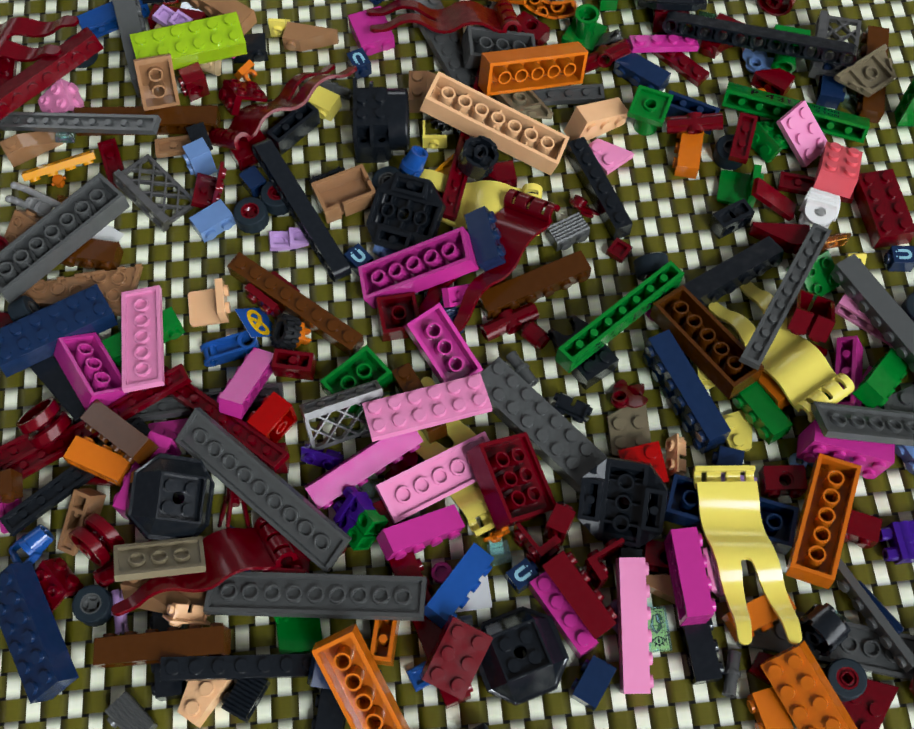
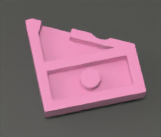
(609, 155)

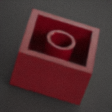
(394, 313)

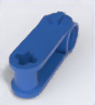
(228, 348)

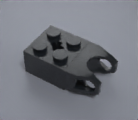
(596, 366)

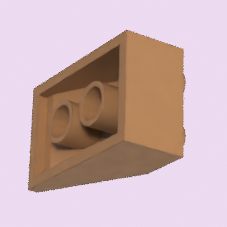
(156, 82)
(418, 88)

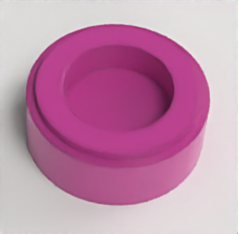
(440, 572)

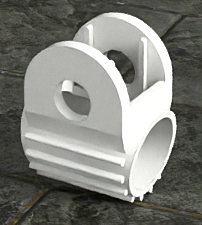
(819, 208)

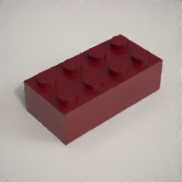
(883, 209)
(580, 594)

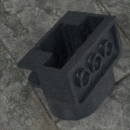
(379, 122)

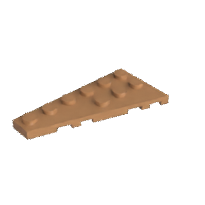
(109, 282)

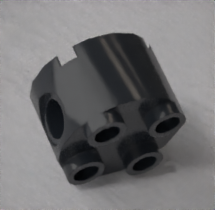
(478, 157)
(823, 629)

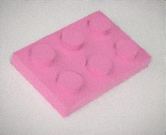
(802, 133)

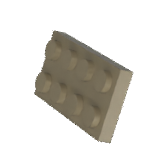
(158, 558)

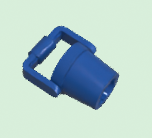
(414, 161)
(33, 543)

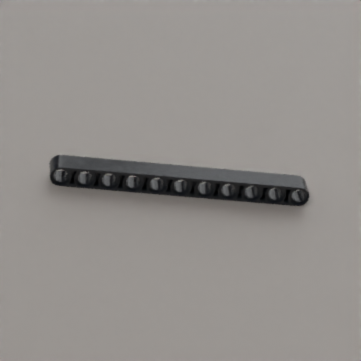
(767, 42)

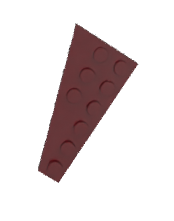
(866, 710)

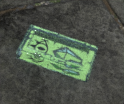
(660, 631)

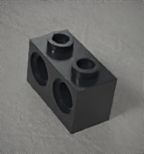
(731, 218)

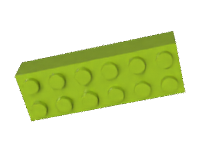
(193, 41)

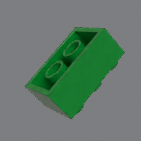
(357, 370)

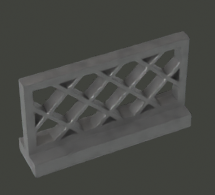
(822, 29)
(141, 199)
(339, 402)

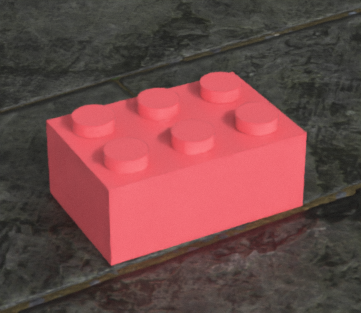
(838, 169)

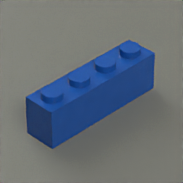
(103, 19)
(458, 584)

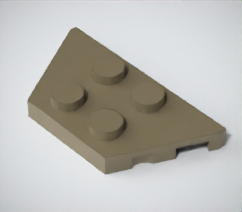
(869, 73)
(526, 103)
(628, 428)

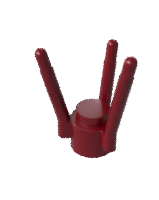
(232, 500)

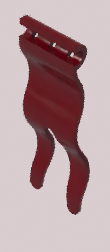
(450, 18)
(31, 28)
(250, 118)
(517, 230)
(225, 554)

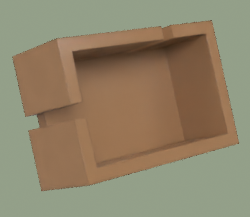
(344, 193)

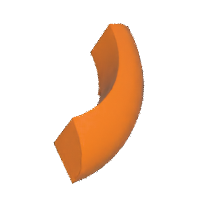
(552, 9)

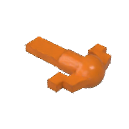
(495, 536)

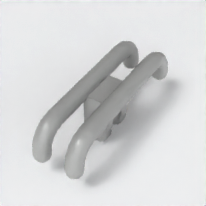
(39, 202)

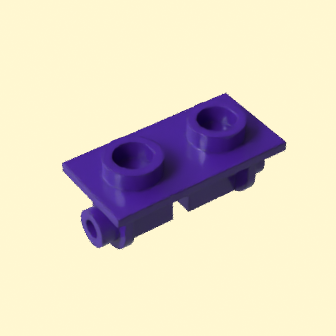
(318, 458)

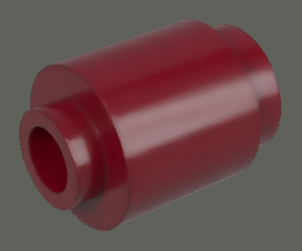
(535, 335)

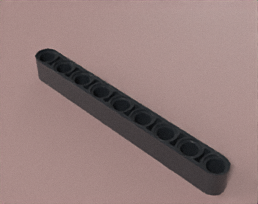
(301, 210)

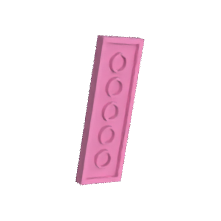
(142, 339)
(426, 407)
(429, 480)

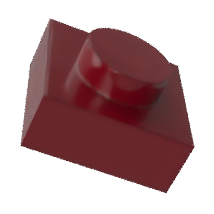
(619, 250)

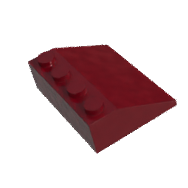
(511, 480)

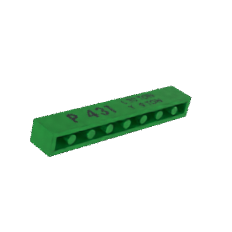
(775, 106)
(618, 317)

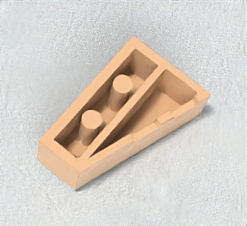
(596, 119)
(201, 699)

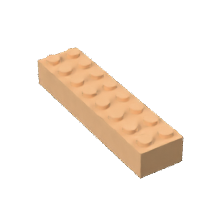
(506, 127)

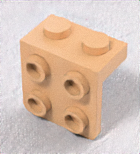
(209, 305)

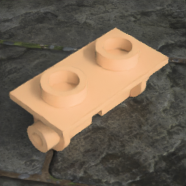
(675, 447)
(179, 615)

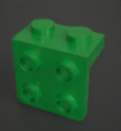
(768, 140)
(736, 186)
(819, 279)
(297, 634)

